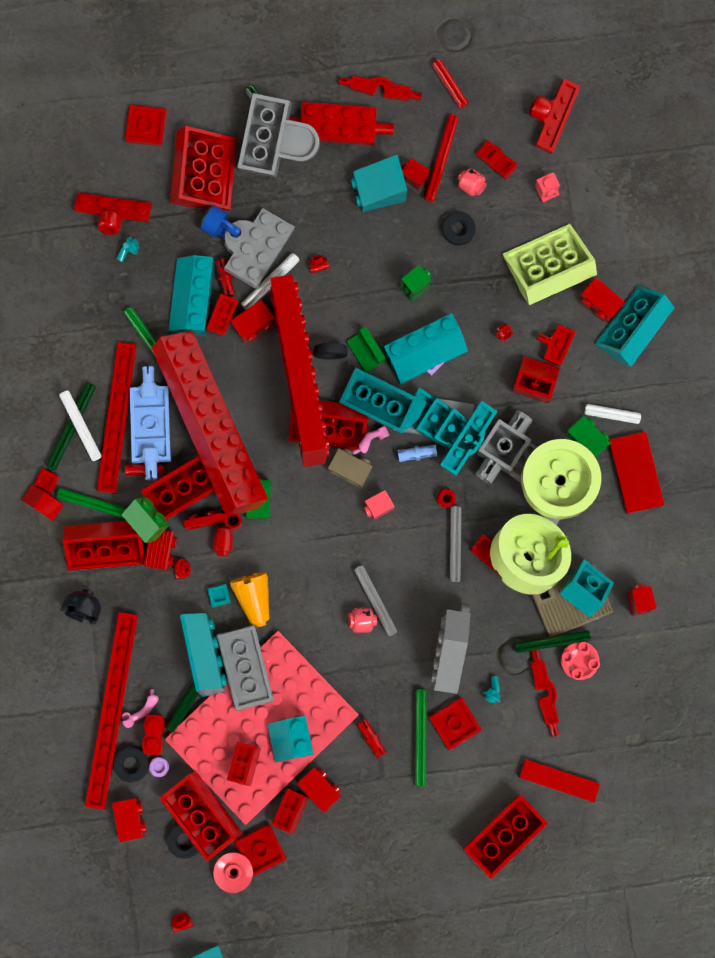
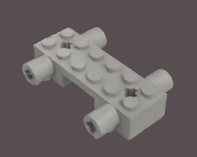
(510, 460)

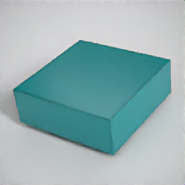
(219, 595)

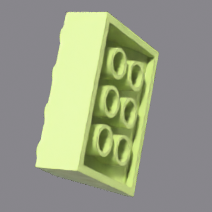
(550, 264)

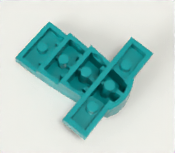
(452, 429)

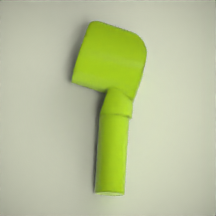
(560, 541)

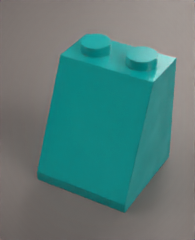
(379, 184)

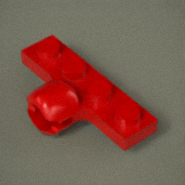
(553, 114)
(112, 211)

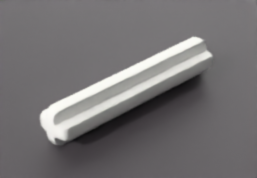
(611, 413)

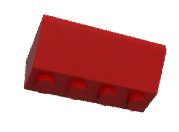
(343, 425)
(180, 488)
(102, 545)
(201, 815)

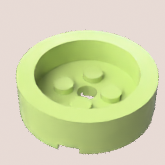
(564, 459)
(537, 537)

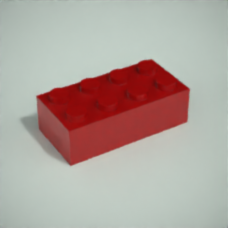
(505, 836)

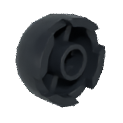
(81, 606)

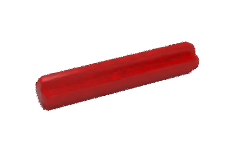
(450, 83)

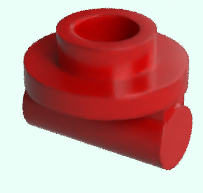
(318, 263)
(182, 569)
(181, 922)

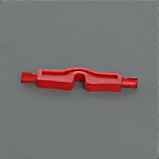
(370, 86)
(547, 703)

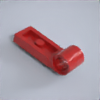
(211, 518)

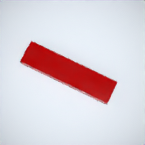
(559, 780)

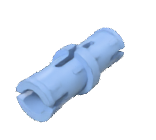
(417, 453)

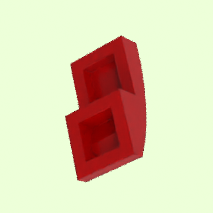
(496, 160)

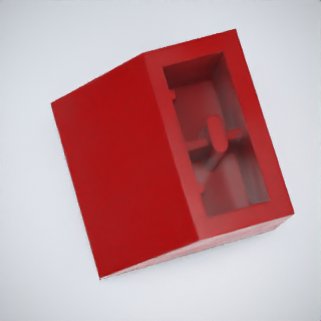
(536, 380)

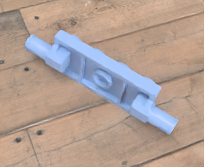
(150, 424)

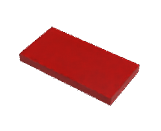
(636, 472)

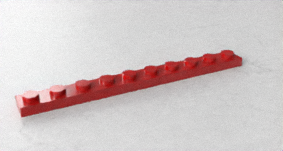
(111, 711)

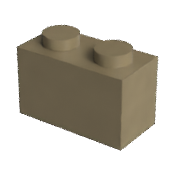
(350, 468)

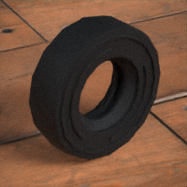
(461, 217)
(330, 351)
(119, 764)
(175, 849)

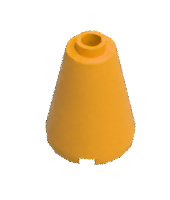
(253, 597)

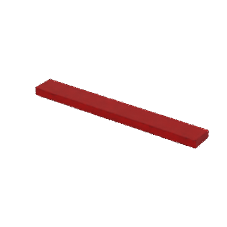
(116, 418)

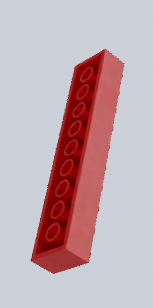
(299, 371)
(209, 423)

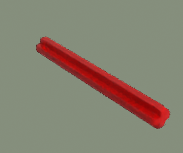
(441, 158)

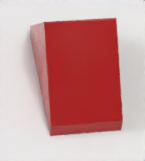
(42, 502)

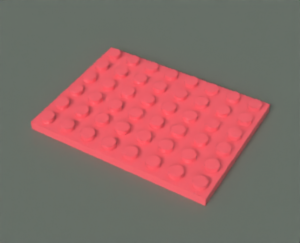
(212, 731)

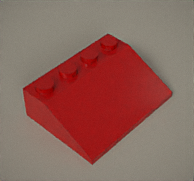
(203, 169)

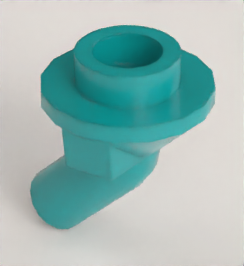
(130, 246)
(493, 695)

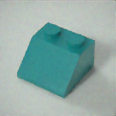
(586, 588)
(290, 739)

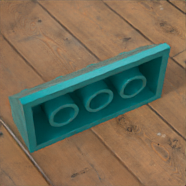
(191, 295)
(635, 325)
(425, 348)
(382, 401)
(203, 654)

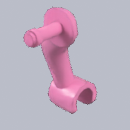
(365, 443)
(151, 702)

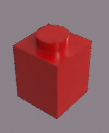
(415, 173)

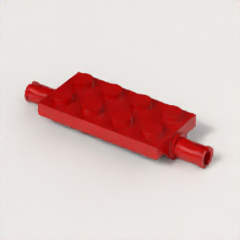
(343, 123)

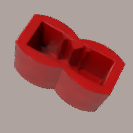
(153, 741)

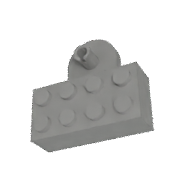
(273, 136)
(451, 650)

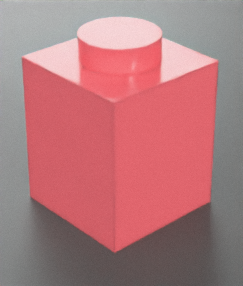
(378, 505)

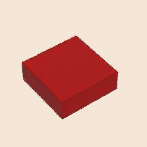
(46, 481)

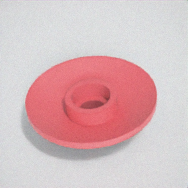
(223, 875)

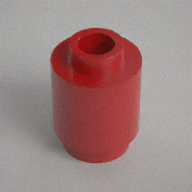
(223, 542)

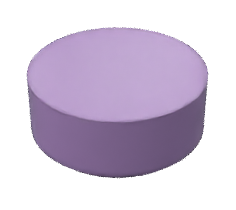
(159, 767)

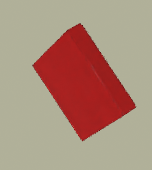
(145, 125)
(455, 723)
(261, 849)

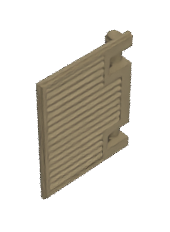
(562, 616)

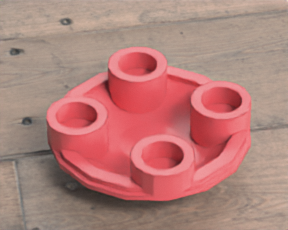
(580, 660)

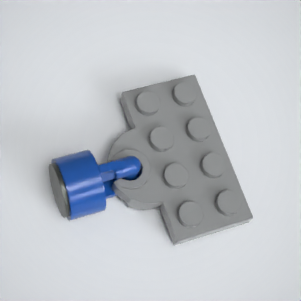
(251, 244)

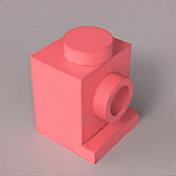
(547, 187)

